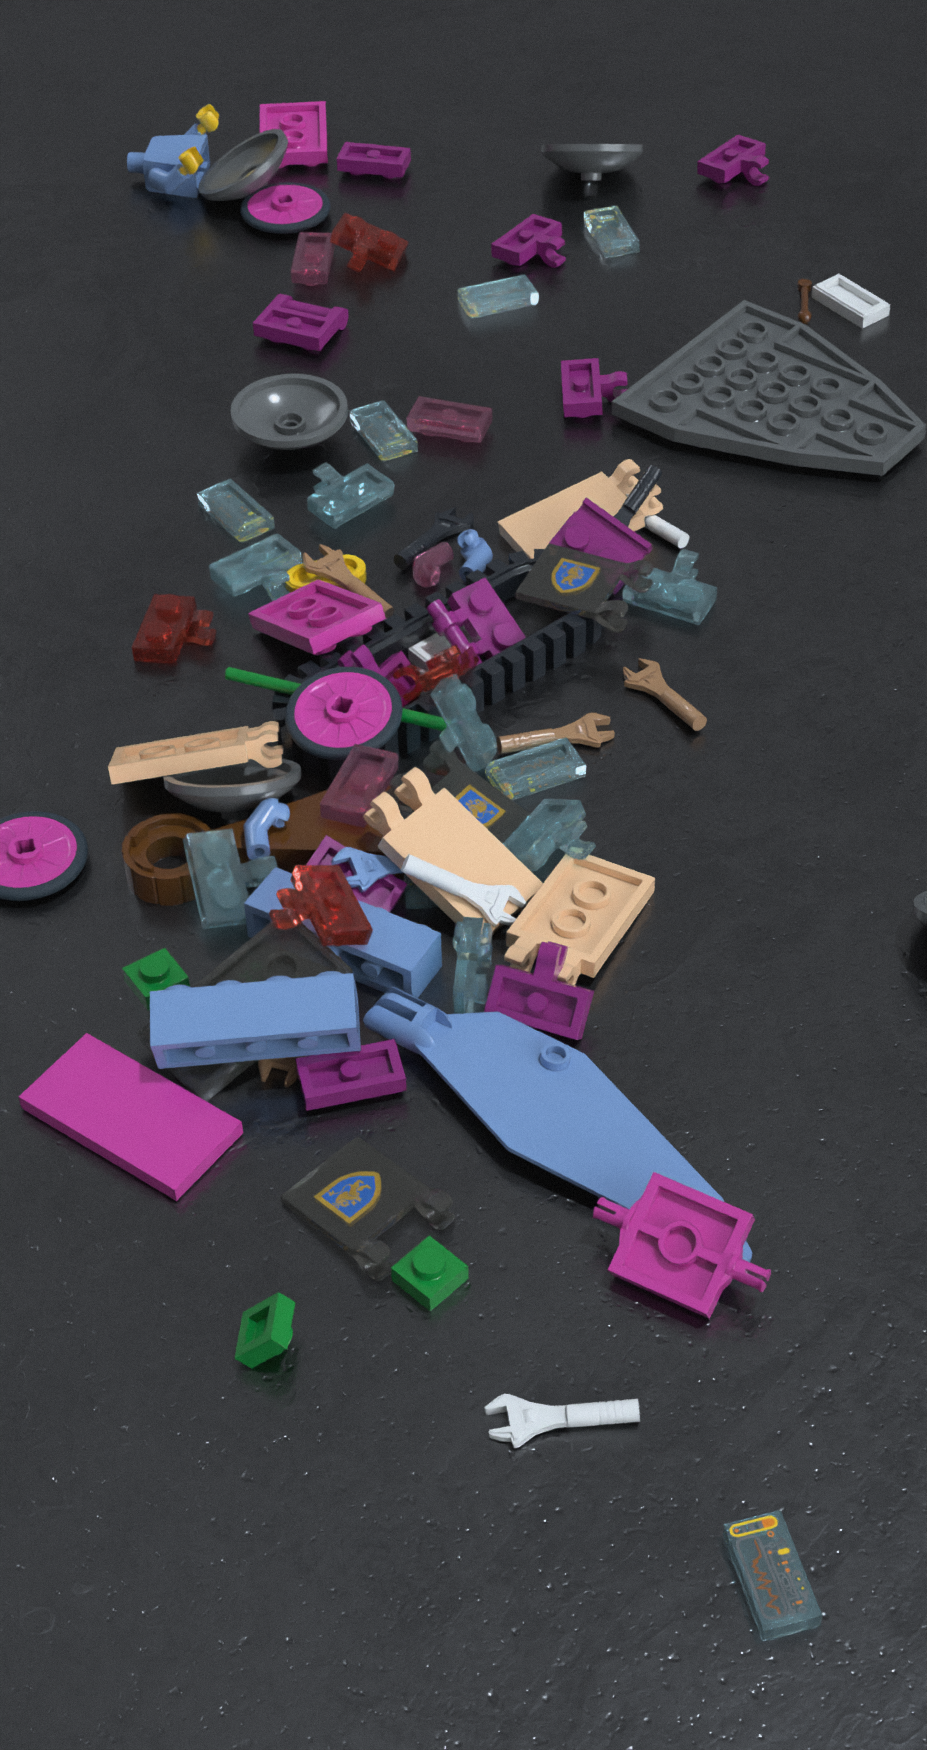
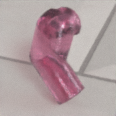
(426, 565)

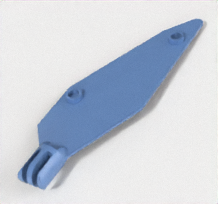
(539, 1098)

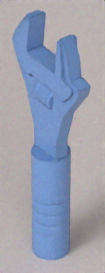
(365, 867)

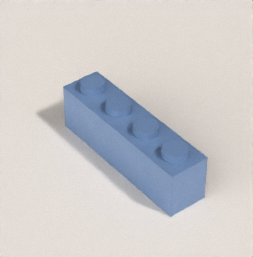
(396, 954)
(254, 1020)

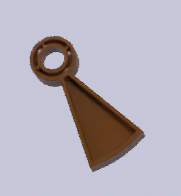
(290, 844)

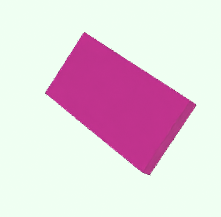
(131, 1116)

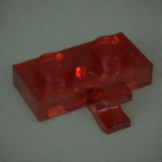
(368, 243)
(168, 625)
(439, 667)
(329, 903)

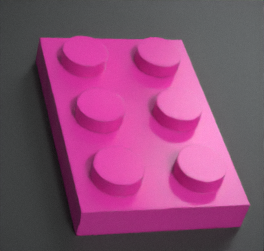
(304, 127)
(317, 617)

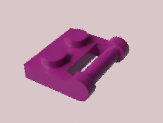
(299, 323)

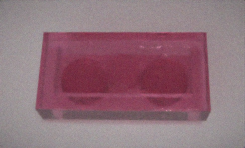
(312, 259)
(449, 419)
(357, 783)

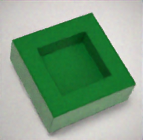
(153, 974)
(429, 1273)
(265, 1330)

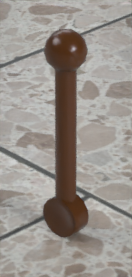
(804, 287)

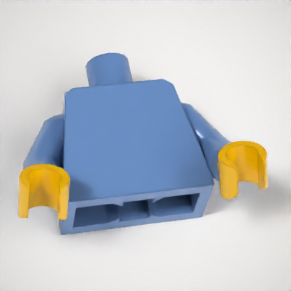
(177, 161)

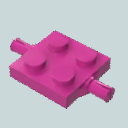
(681, 1244)

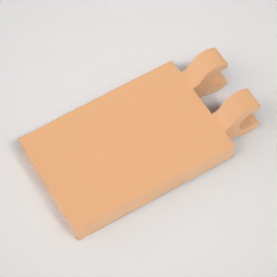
(540, 522)
(196, 753)
(449, 838)
(582, 907)

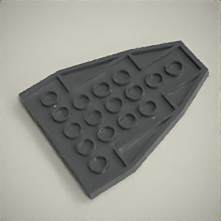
(774, 395)

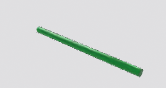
(289, 687)

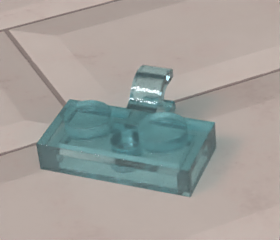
(346, 497)
(256, 565)
(676, 592)
(463, 724)
(549, 827)
(220, 877)
(474, 951)

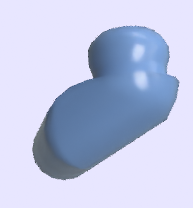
(474, 551)
(256, 827)

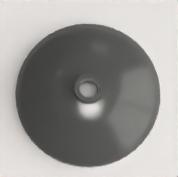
(591, 158)
(245, 167)
(289, 411)
(233, 787)

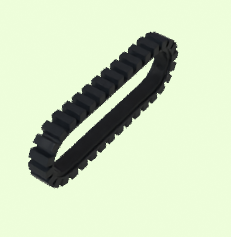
(485, 680)

